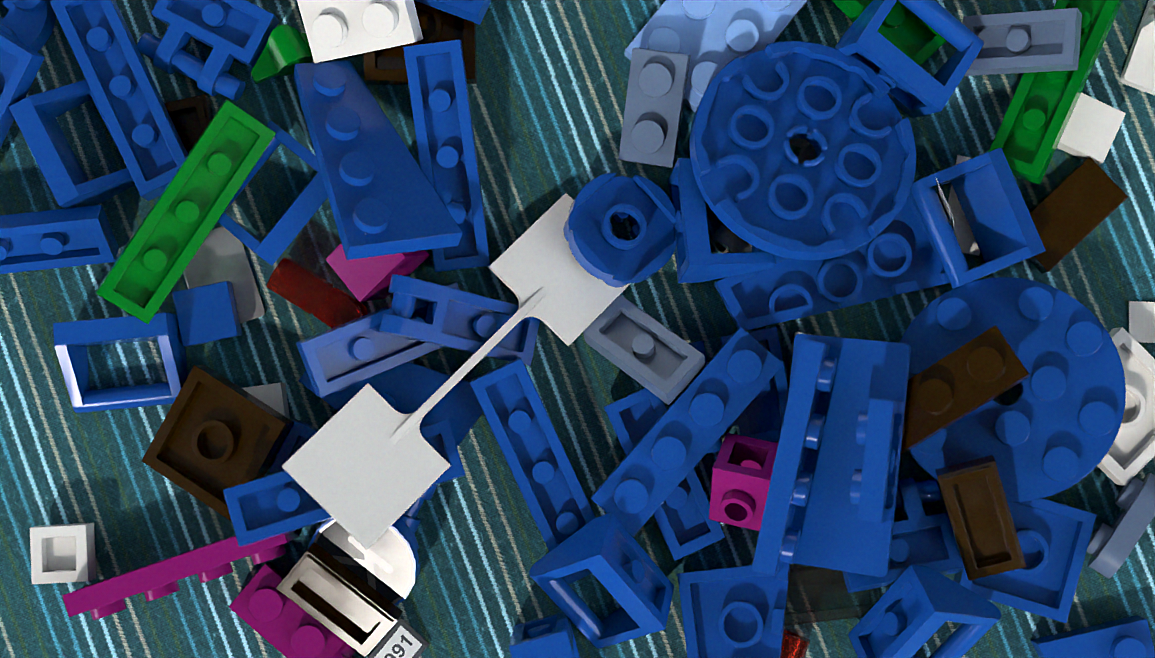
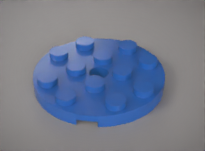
(754, 177)
(1064, 409)

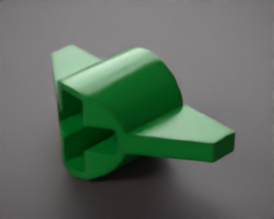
(282, 51)

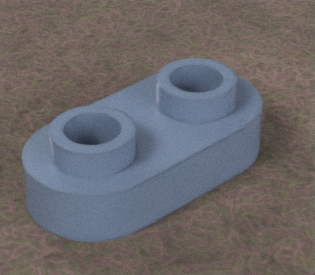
(1114, 543)

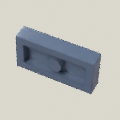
(1026, 41)
(654, 107)
(644, 349)

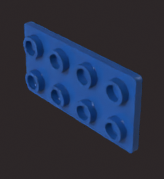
(858, 458)

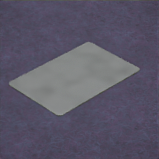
(225, 259)

